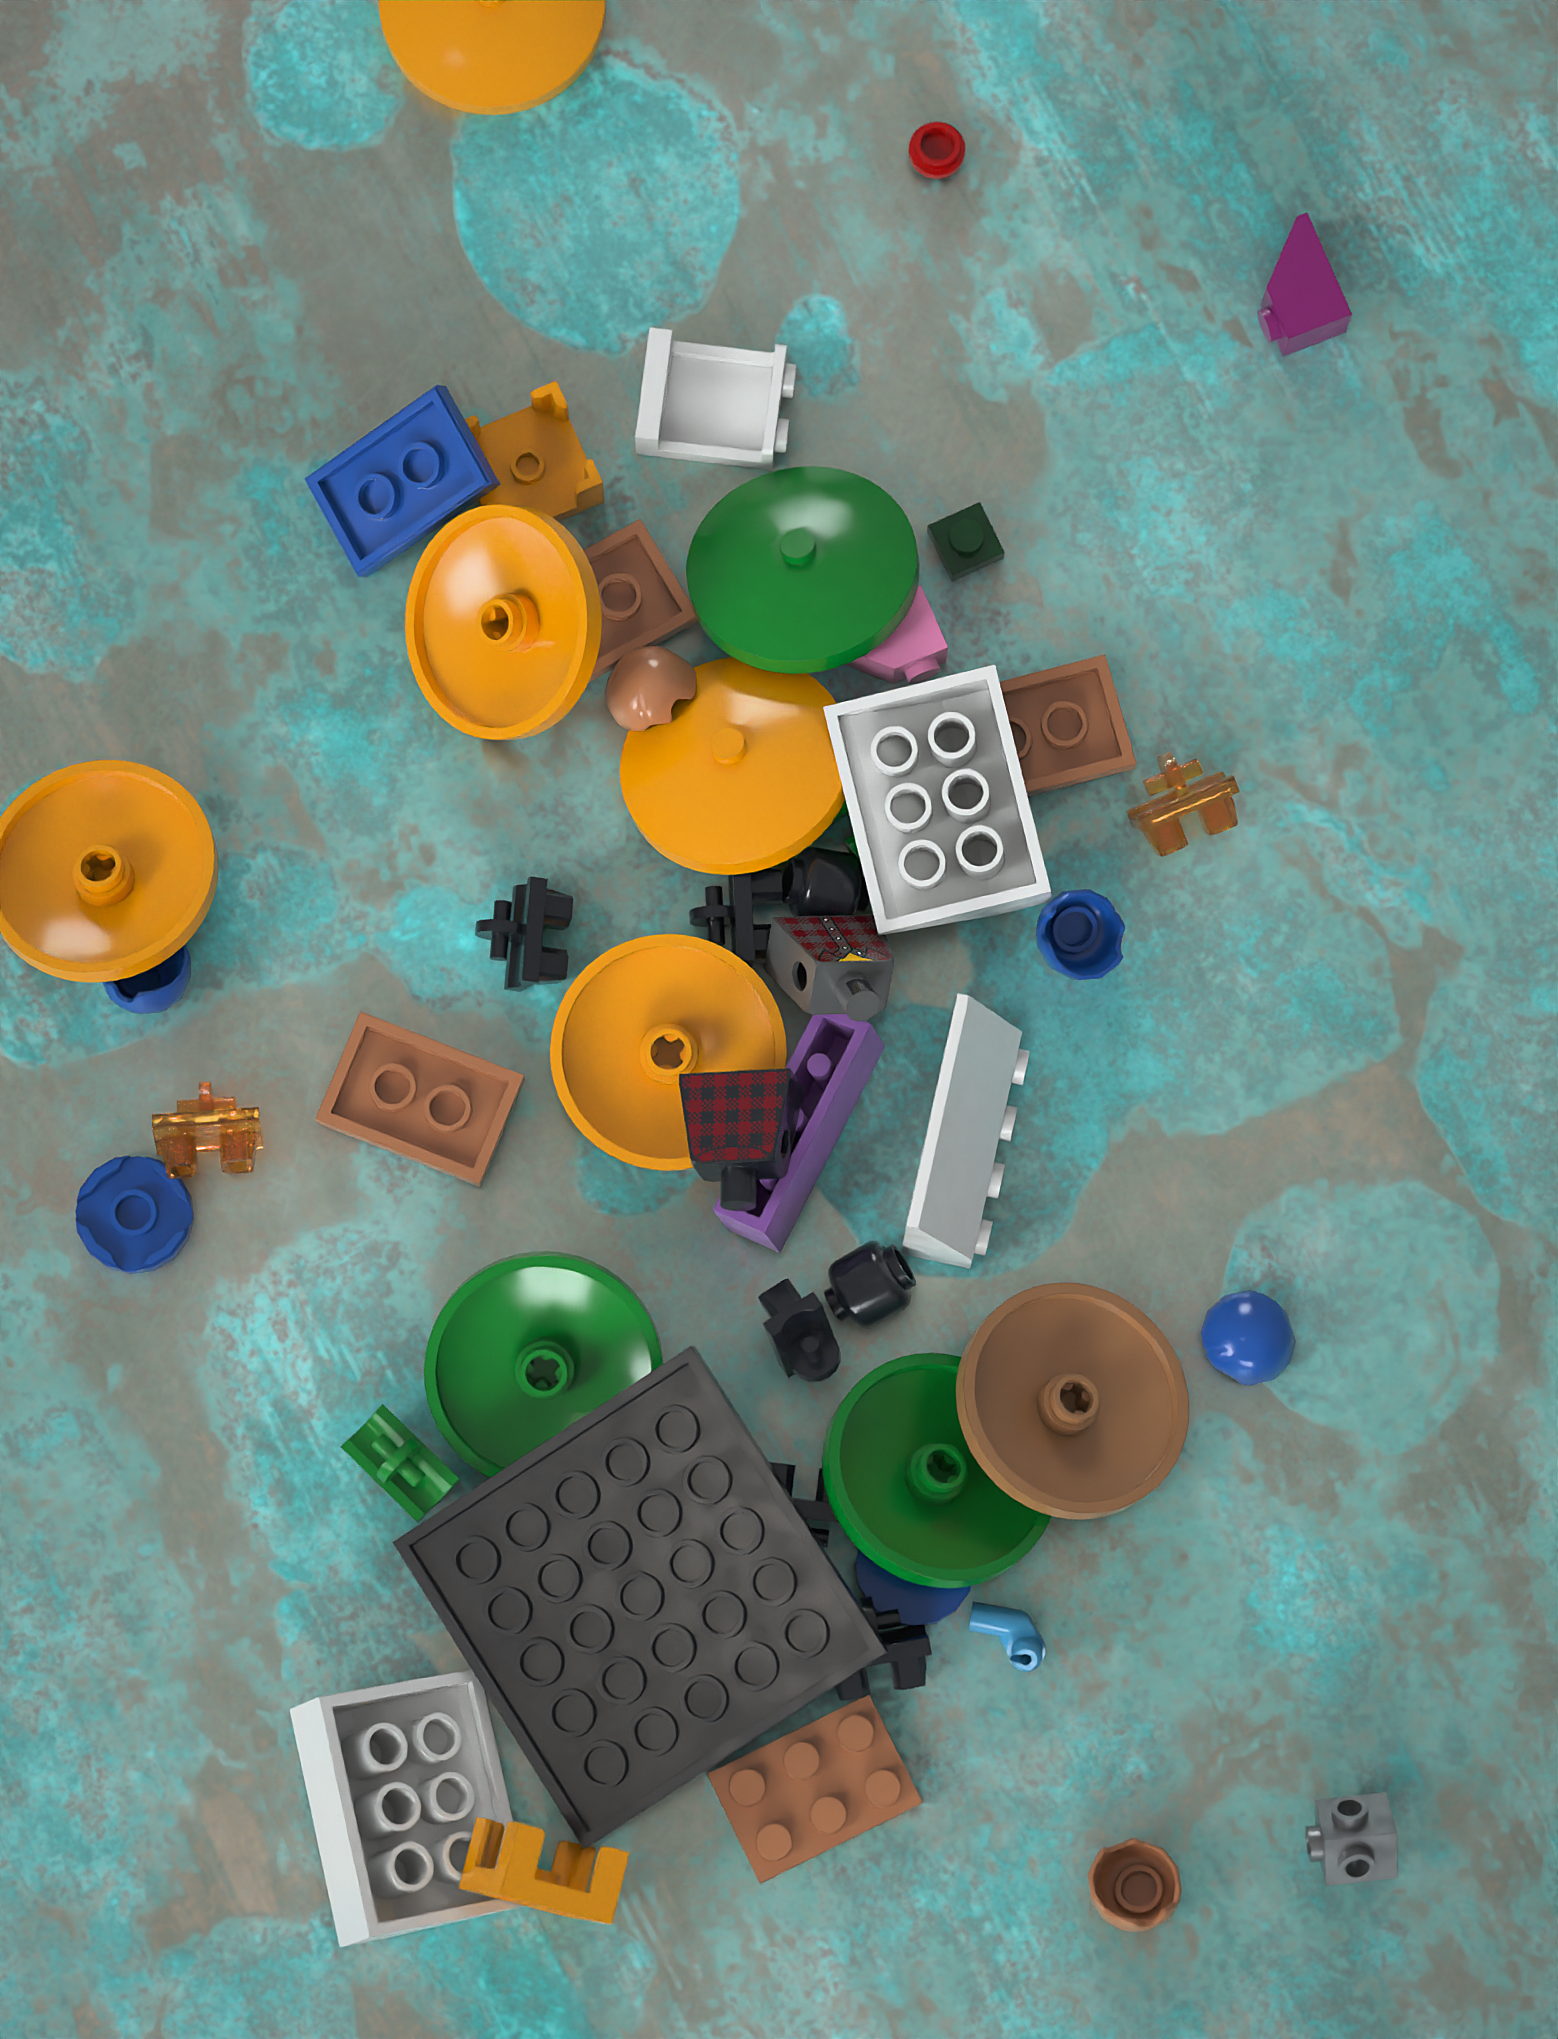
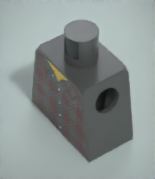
(831, 964)

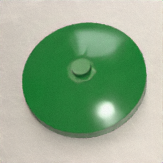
(803, 569)
(532, 1353)
(912, 1485)

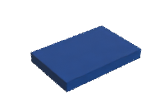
(402, 481)

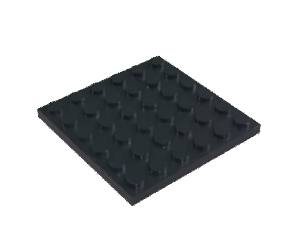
(640, 1597)

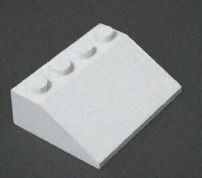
(938, 802)
(964, 1135)
(397, 1799)

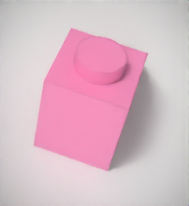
(911, 650)

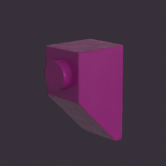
(1303, 295)

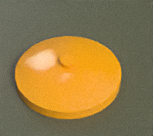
(492, 52)
(503, 622)
(736, 772)
(104, 870)
(643, 1020)

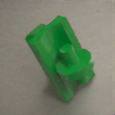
(400, 1463)

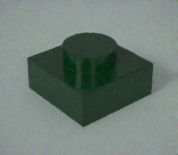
(965, 541)

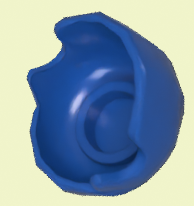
(1080, 934)
(155, 988)
(1248, 1337)

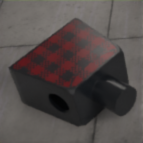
(740, 1128)

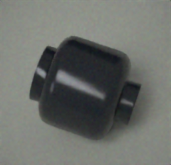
(824, 883)
(869, 1284)

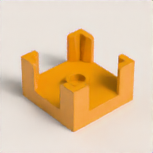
(539, 458)
(524, 1884)

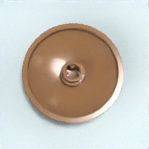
(1072, 1401)

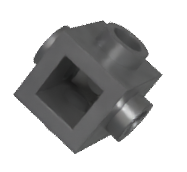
(1354, 1839)

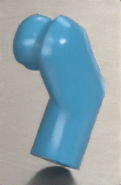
(1015, 1631)

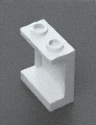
(713, 402)

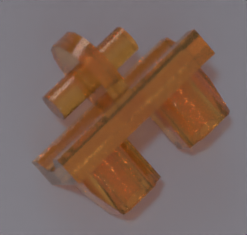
(1207, 796)
(208, 1126)

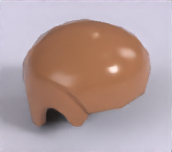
(647, 686)
(1134, 1885)

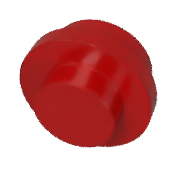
(936, 150)

